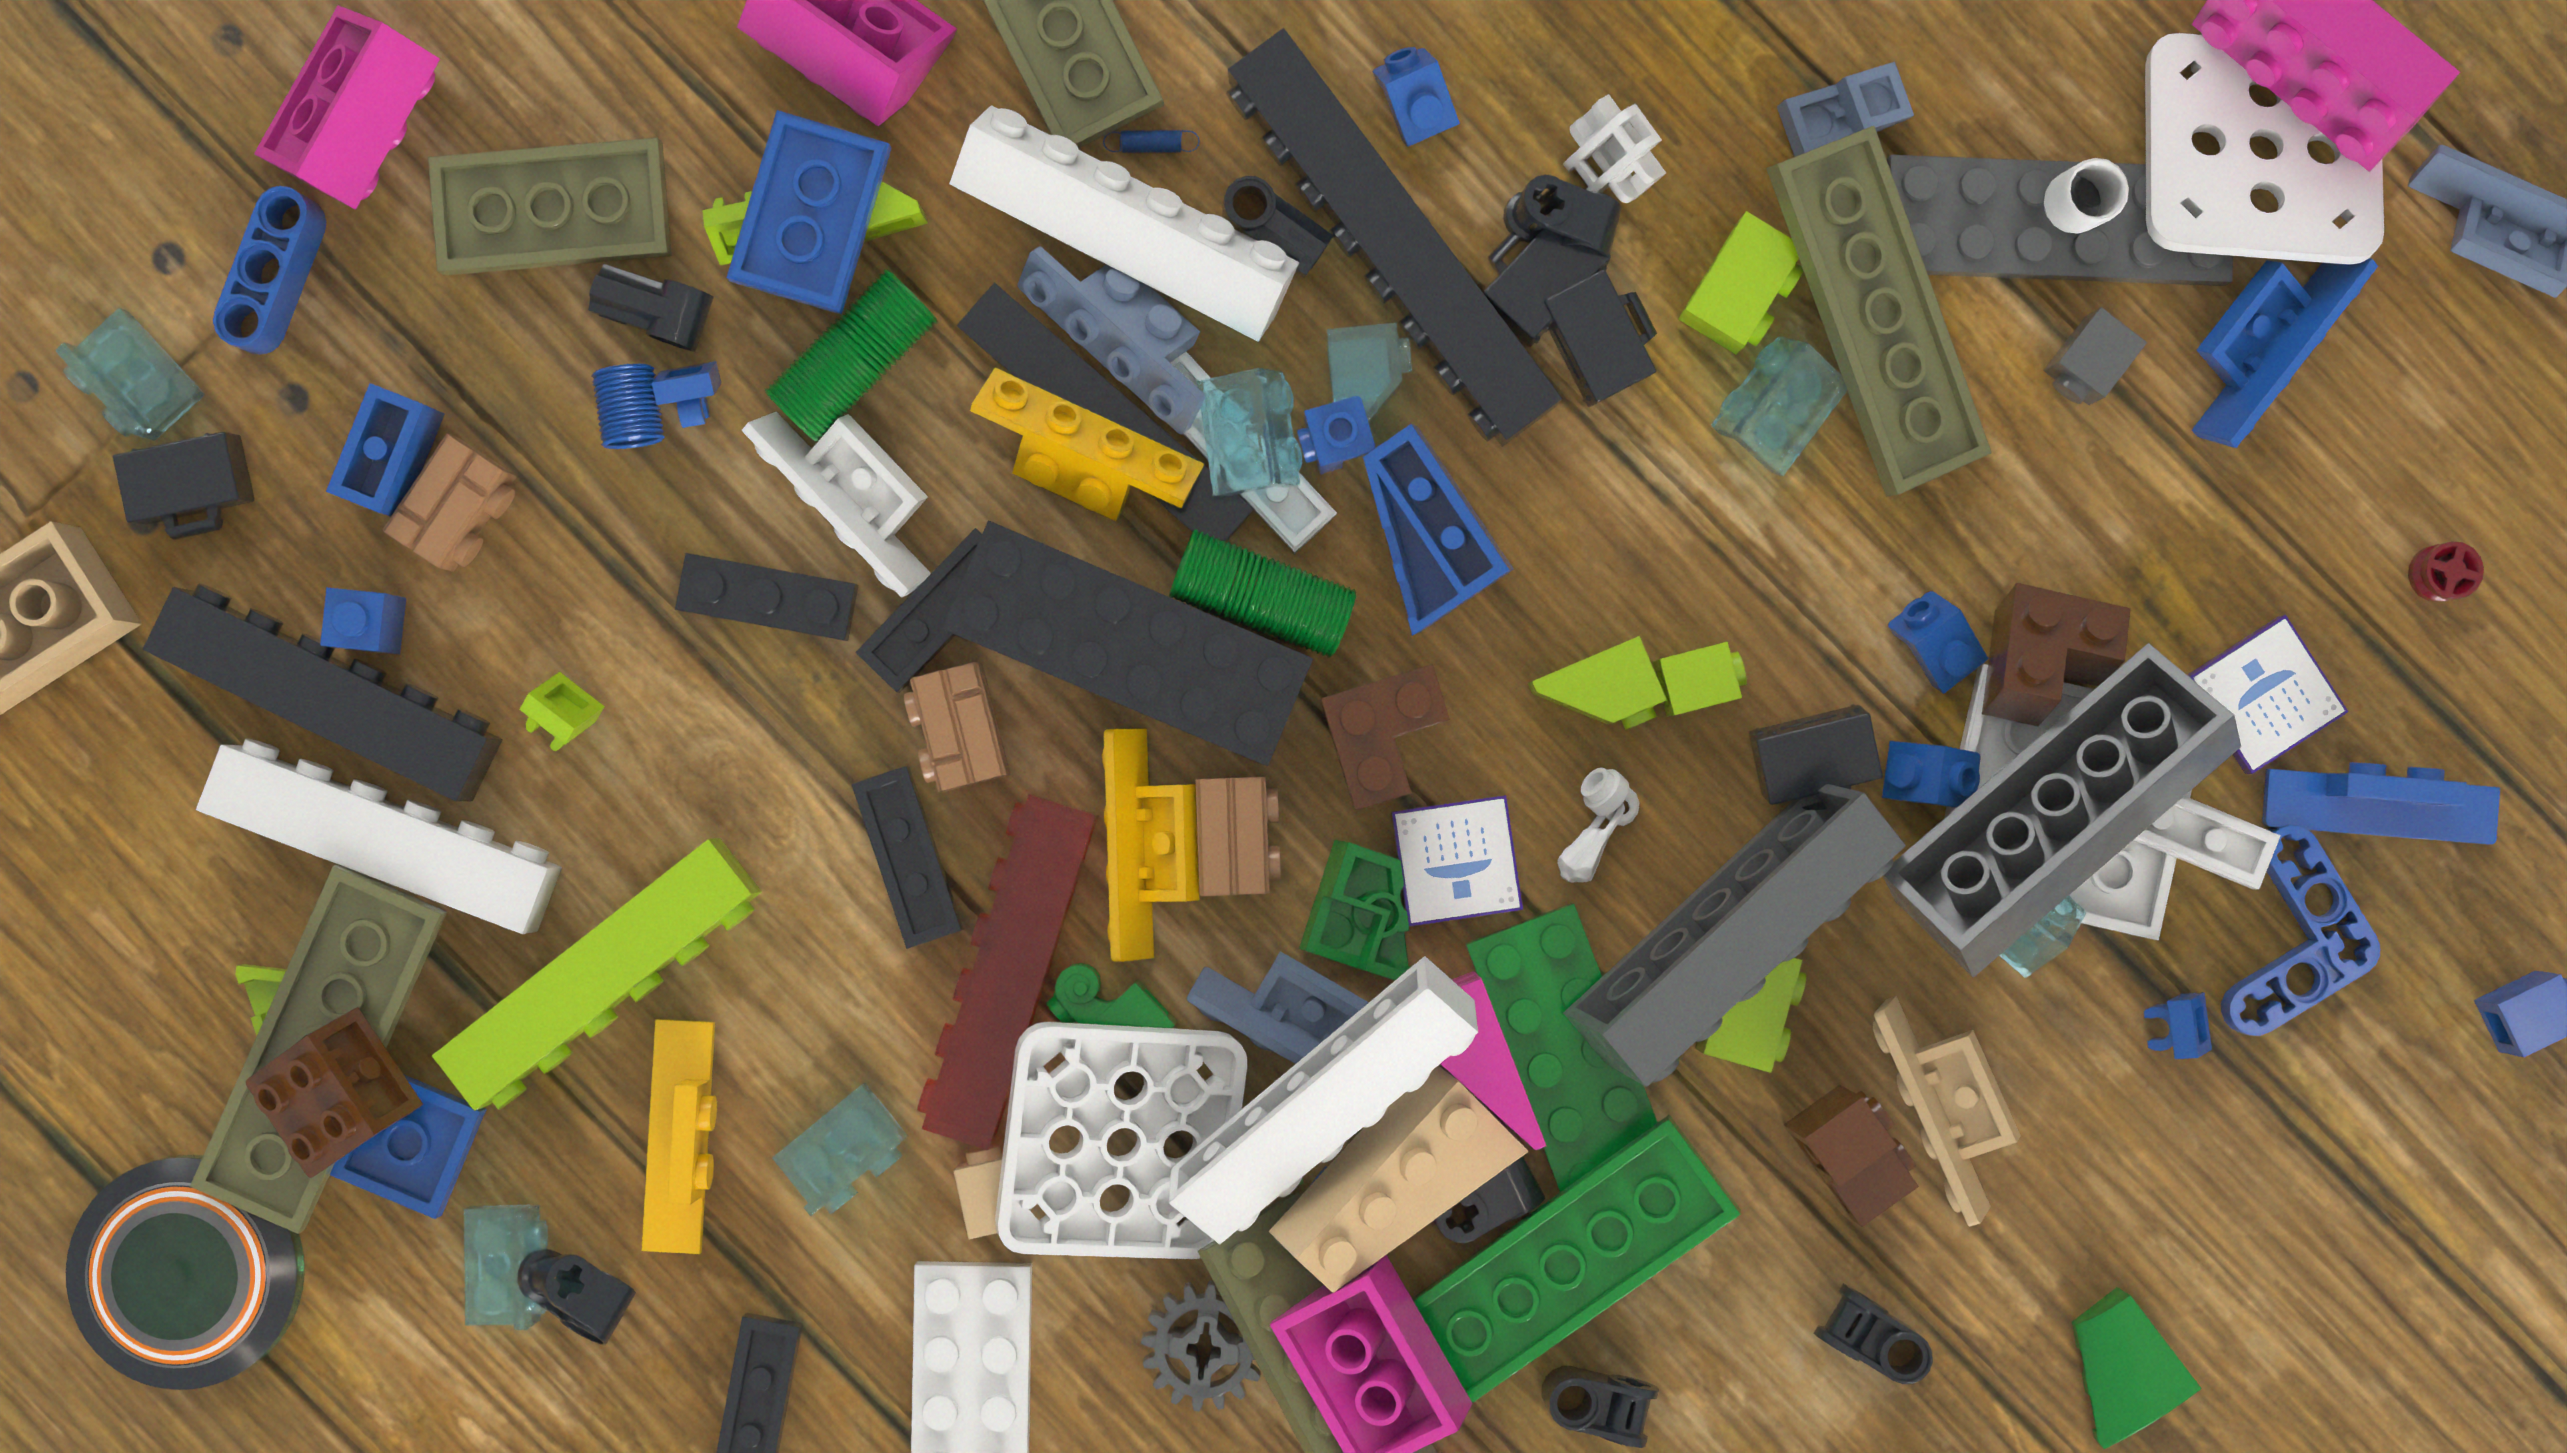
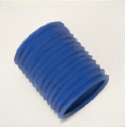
(627, 406)

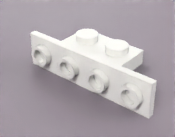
(852, 488)

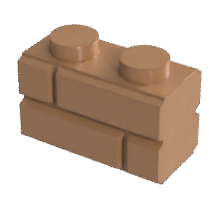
(451, 504)
(957, 727)
(1235, 836)

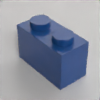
(384, 450)

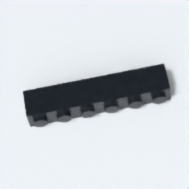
(323, 693)

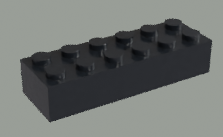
(1127, 643)

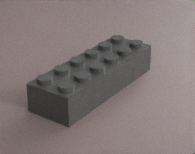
(2062, 808)
(1734, 932)

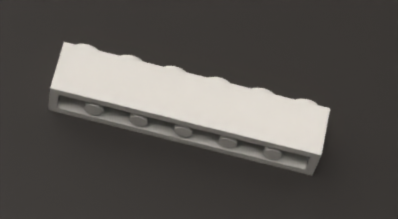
(1123, 221)
(380, 837)
(1324, 1101)

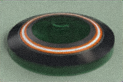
(179, 1280)

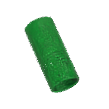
(851, 355)
(1283, 601)

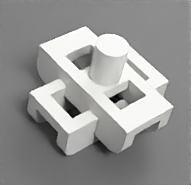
(1619, 155)

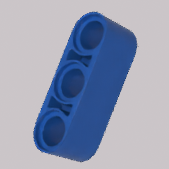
(262, 242)

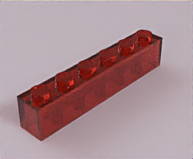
(1009, 970)

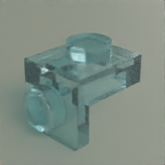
(2045, 938)

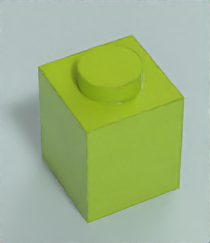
(1700, 678)

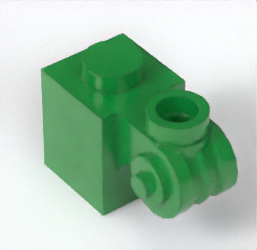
(1078, 1002)

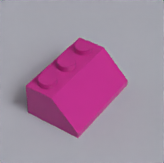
(855, 49)
(348, 106)
(1373, 1365)

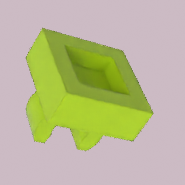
(724, 226)
(560, 709)

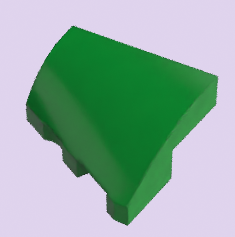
(1360, 912)
(2127, 1368)

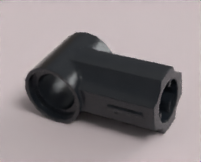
(1279, 224)
(665, 310)

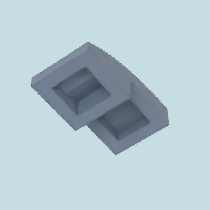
(1845, 108)

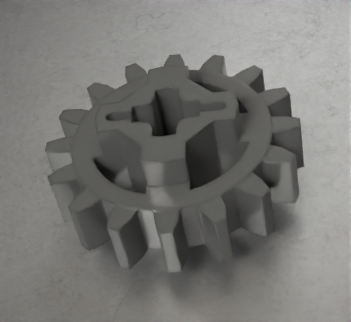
(1180, 1344)

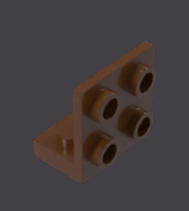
(332, 1092)

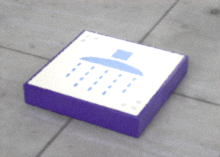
(2272, 692)
(1457, 860)

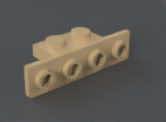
(1954, 1100)

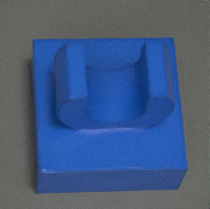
(689, 389)
(2187, 1026)

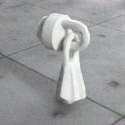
(1604, 795)

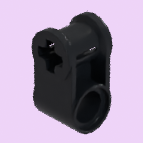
(1569, 210)
(1495, 1202)
(580, 1296)
(1867, 1332)
(1611, 1406)

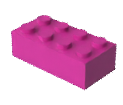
(2335, 65)

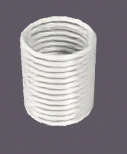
(2112, 190)

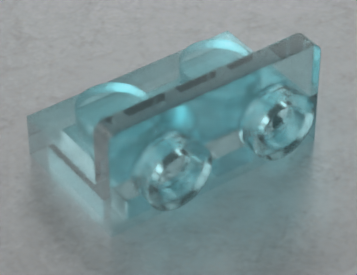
(131, 377)
(1781, 403)
(1249, 432)
(840, 1148)
(493, 1250)

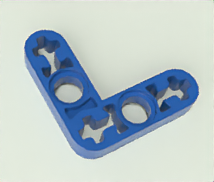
(2318, 952)

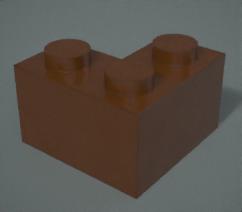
(2042, 641)
(1365, 727)
(1854, 1153)

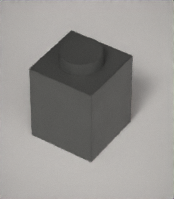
(2094, 358)

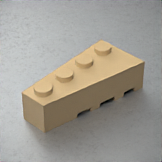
(1396, 1179)

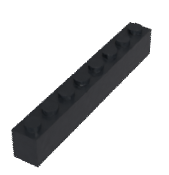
(1391, 238)

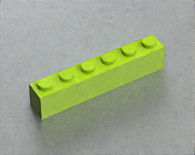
(598, 974)

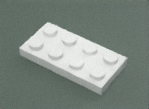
(971, 1357)

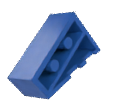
(1431, 529)

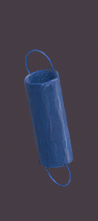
(1151, 141)

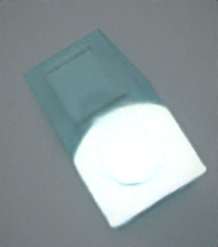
(1367, 364)

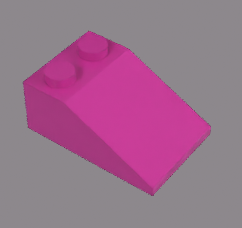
(1490, 1069)

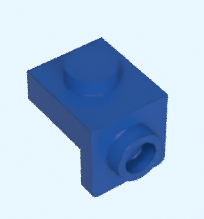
(1416, 94)
(1335, 434)
(1939, 640)
(1930, 774)

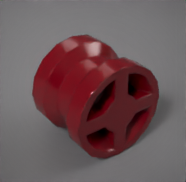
(2460, 571)

